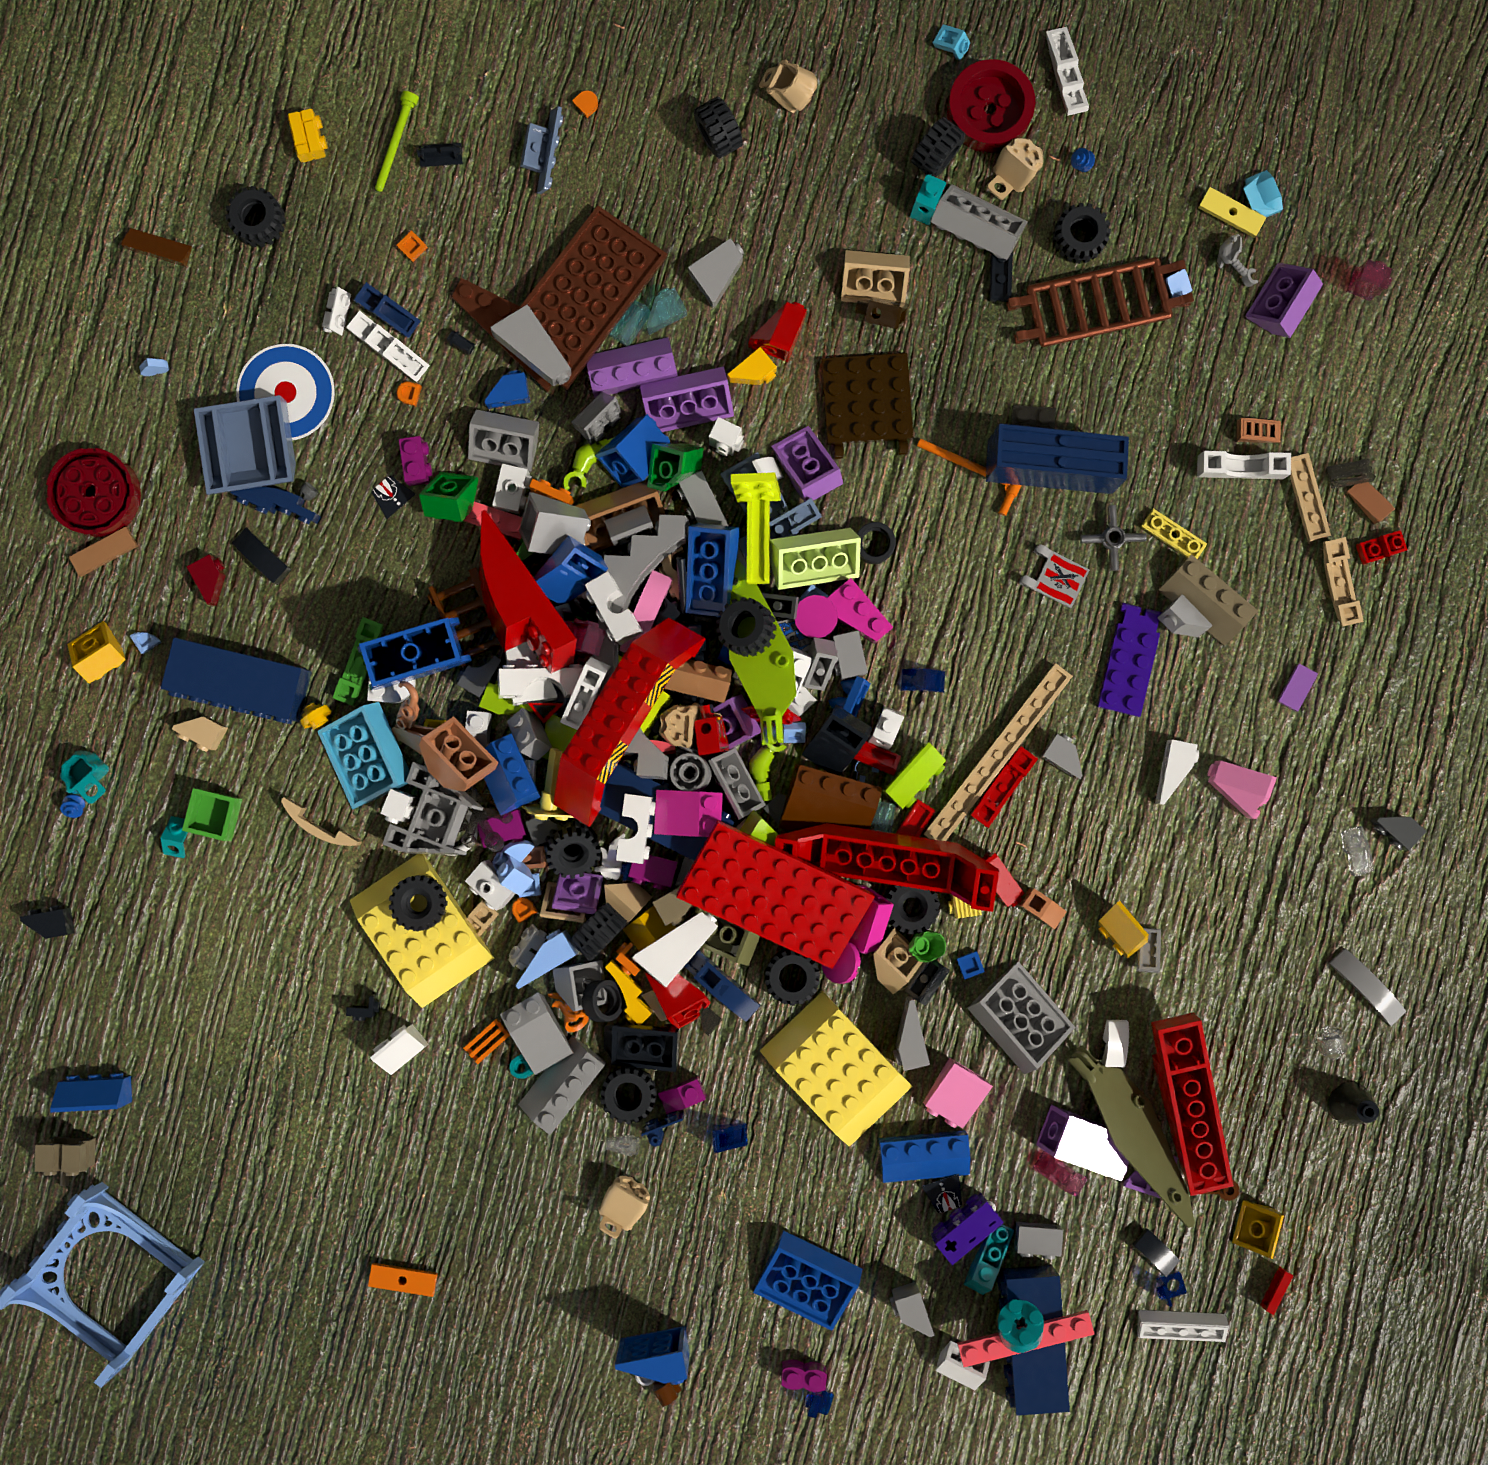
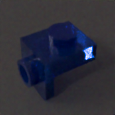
(818, 1403)

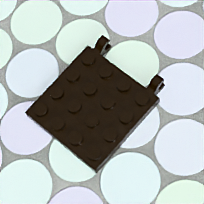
(867, 400)

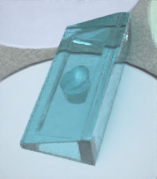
(630, 323)

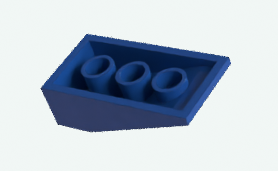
(710, 567)

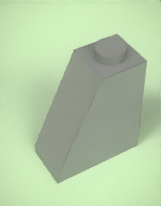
(716, 270)

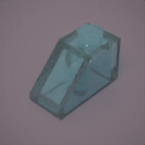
(665, 310)

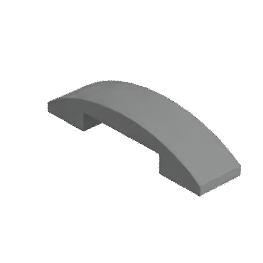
(1368, 986)

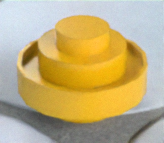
(314, 716)

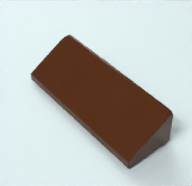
(157, 247)

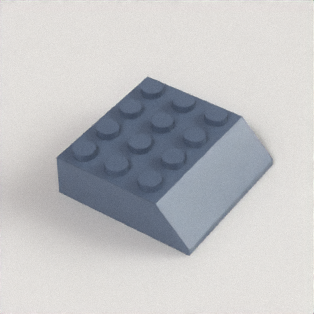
(245, 444)

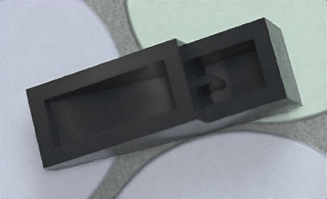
(261, 556)

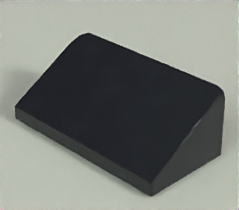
(926, 981)

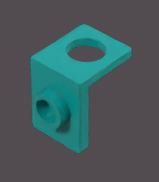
(174, 837)

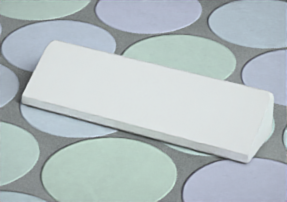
(1182, 1325)

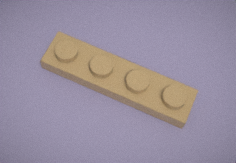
(1308, 498)

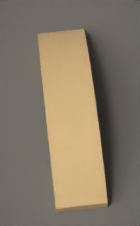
(1340, 582)
(296, 812)

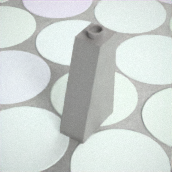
(531, 344)

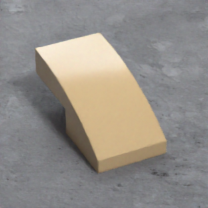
(482, 917)

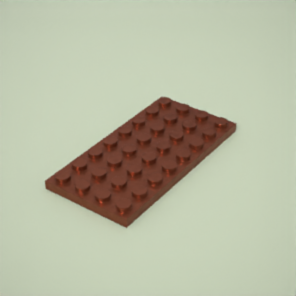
(592, 286)

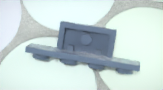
(540, 148)

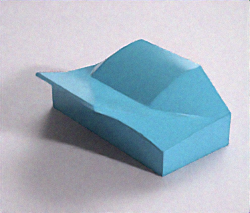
(1263, 194)

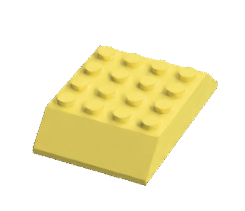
(425, 960)
(835, 1069)

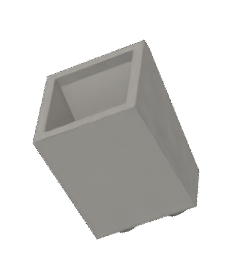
(549, 523)

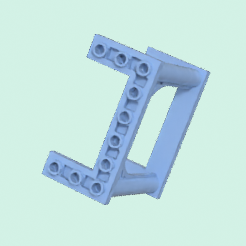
(36, 1293)

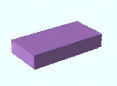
(1297, 687)

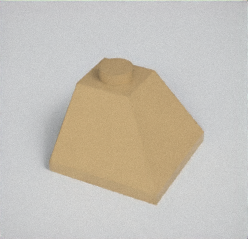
(894, 962)

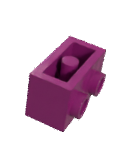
(414, 460)

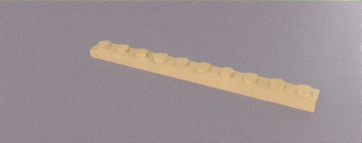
(998, 754)

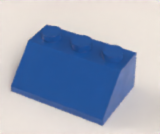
(511, 780)
(92, 1093)

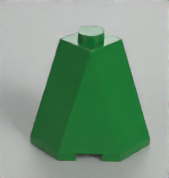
(673, 464)

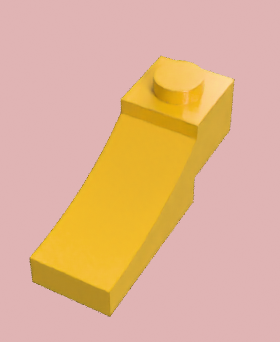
(636, 1009)

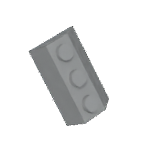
(502, 439)
(735, 784)

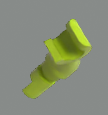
(582, 463)
(759, 768)

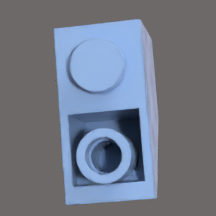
(512, 873)

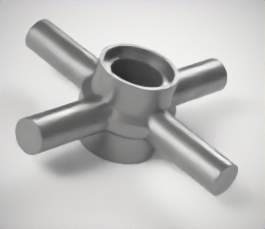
(1104, 538)

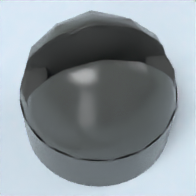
(308, 490)

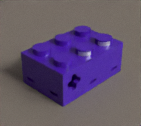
(966, 1227)

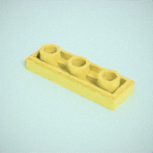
(1244, 217)
(1162, 529)

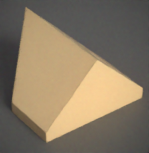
(626, 899)

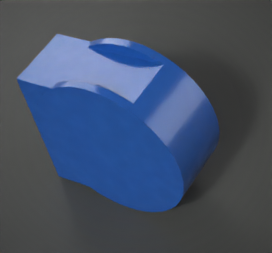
(413, 653)

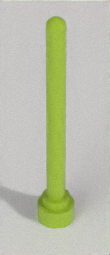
(409, 101)

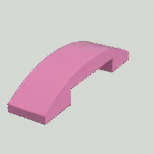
(649, 603)

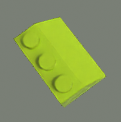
(915, 776)

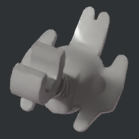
(1228, 255)

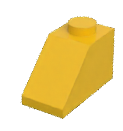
(754, 369)

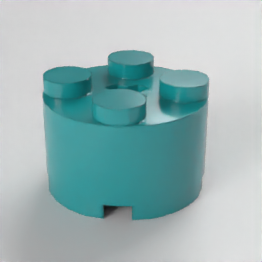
(1028, 1336)

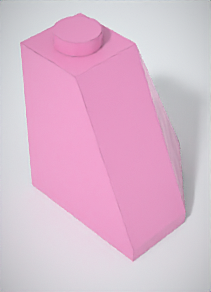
(1242, 786)

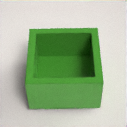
(212, 814)

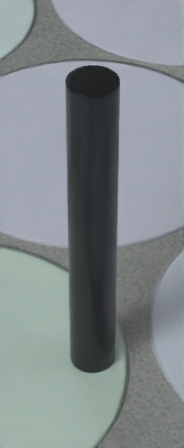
(682, 584)

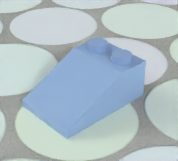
(550, 955)

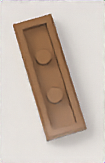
(103, 551)

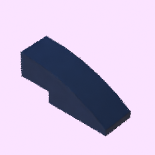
(386, 310)

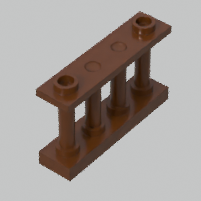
(472, 582)

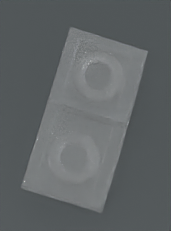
(1358, 851)

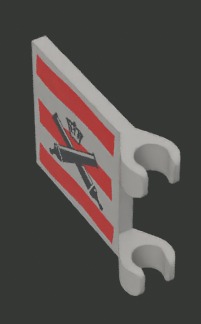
(1058, 579)

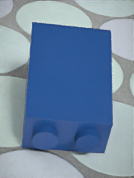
(629, 453)

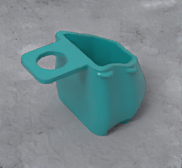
(82, 773)

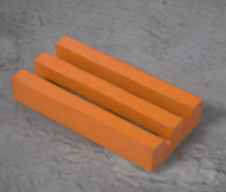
(473, 1054)

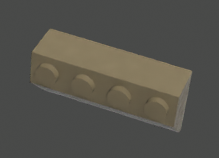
(1211, 597)

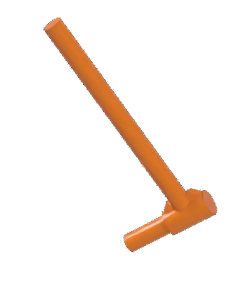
(1010, 489)

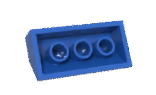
(924, 1156)

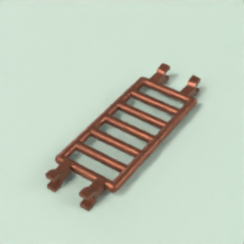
(1093, 276)

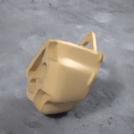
(790, 85)
(1016, 166)
(678, 724)
(623, 1205)

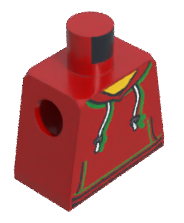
(714, 740)

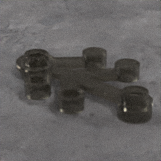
(480, 817)

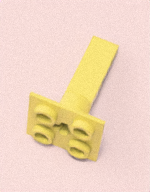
(546, 807)

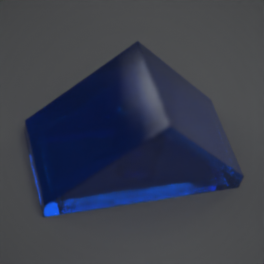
(923, 680)
(729, 1136)

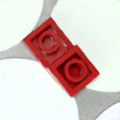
(1381, 547)

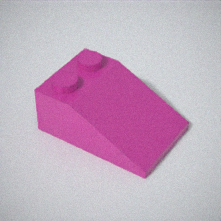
(687, 812)

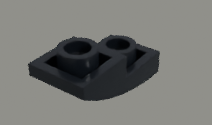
(1156, 1252)

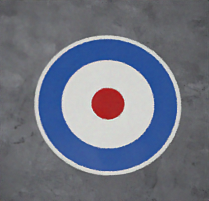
(295, 376)

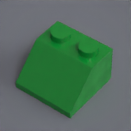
(449, 496)

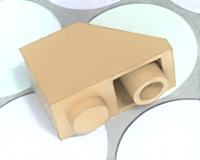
(203, 731)

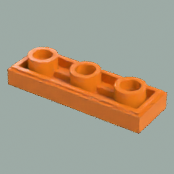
(388, 1278)

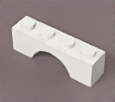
(1225, 465)
(514, 681)

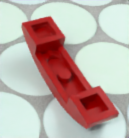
(1003, 786)

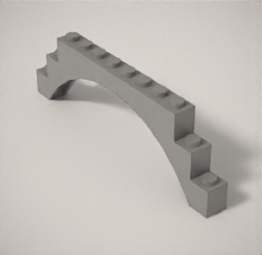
(629, 575)

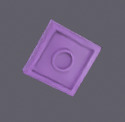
(578, 893)

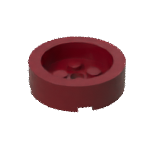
(995, 84)
(115, 496)

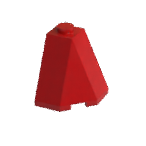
(780, 332)
(679, 1000)

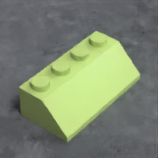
(815, 558)

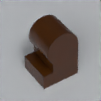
(666, 1392)

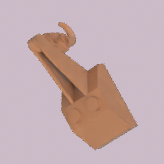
(448, 750)

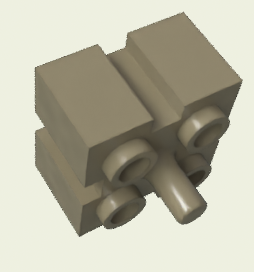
(64, 1155)

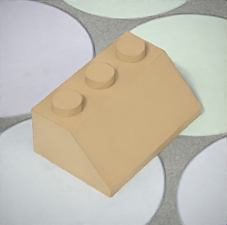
(874, 276)

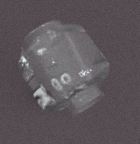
(1332, 1042)

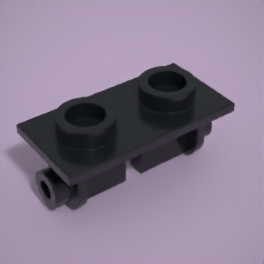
(440, 155)

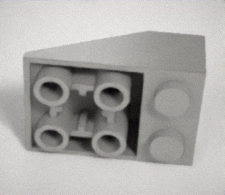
(598, 417)

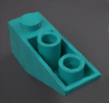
(988, 1260)

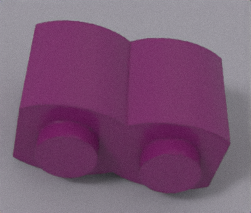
(798, 1375)

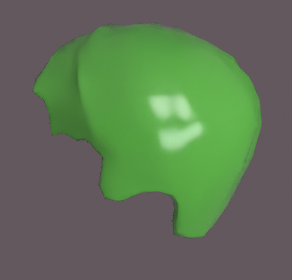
(927, 946)

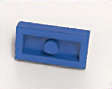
(856, 690)

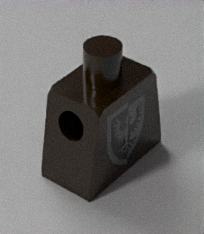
(892, 312)

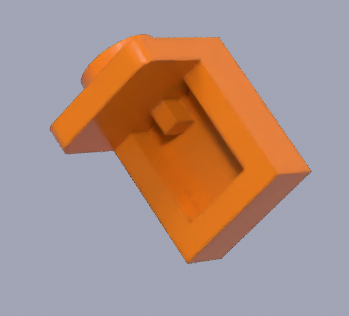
(628, 965)

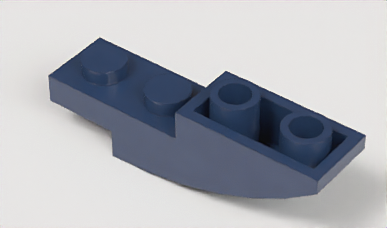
(269, 500)
(722, 986)

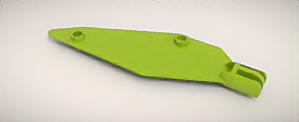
(769, 675)

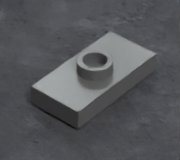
(1149, 955)

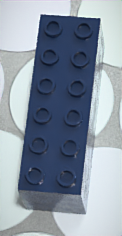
(1057, 459)
(235, 681)
(625, 781)
(1038, 1376)

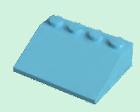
(365, 754)

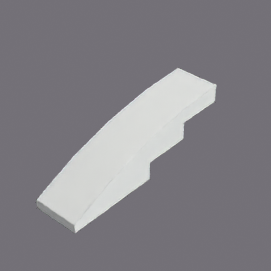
(1066, 71)
(387, 346)

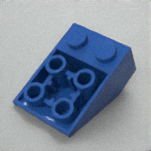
(569, 570)

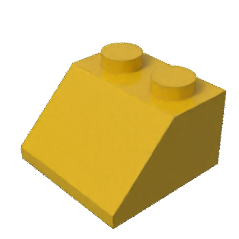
(95, 652)
(1123, 930)

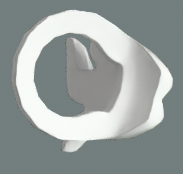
(610, 866)

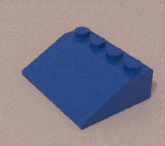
(808, 1280)
(656, 1355)

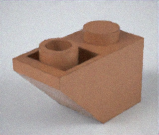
(1042, 907)

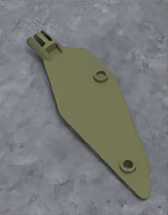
(1135, 1131)

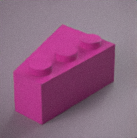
(859, 612)

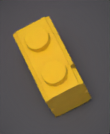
(306, 135)

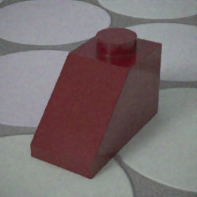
(208, 577)

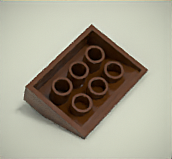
(827, 798)

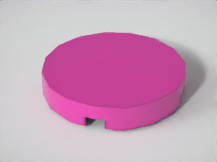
(816, 616)
(845, 967)

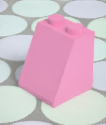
(956, 1094)

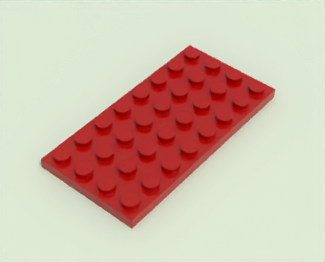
(774, 894)

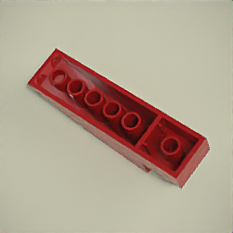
(517, 603)
(1191, 1102)

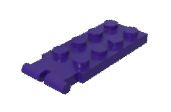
(1130, 661)

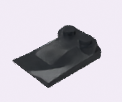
(643, 1046)

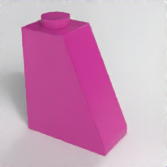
(872, 927)

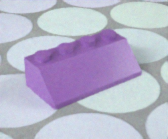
(631, 367)
(688, 399)

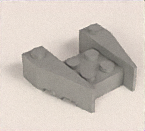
(435, 819)

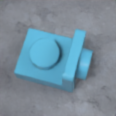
(952, 40)

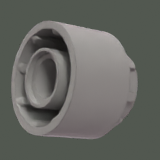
(680, 767)

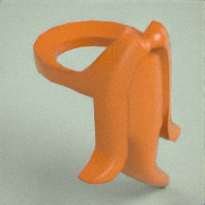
(570, 1016)

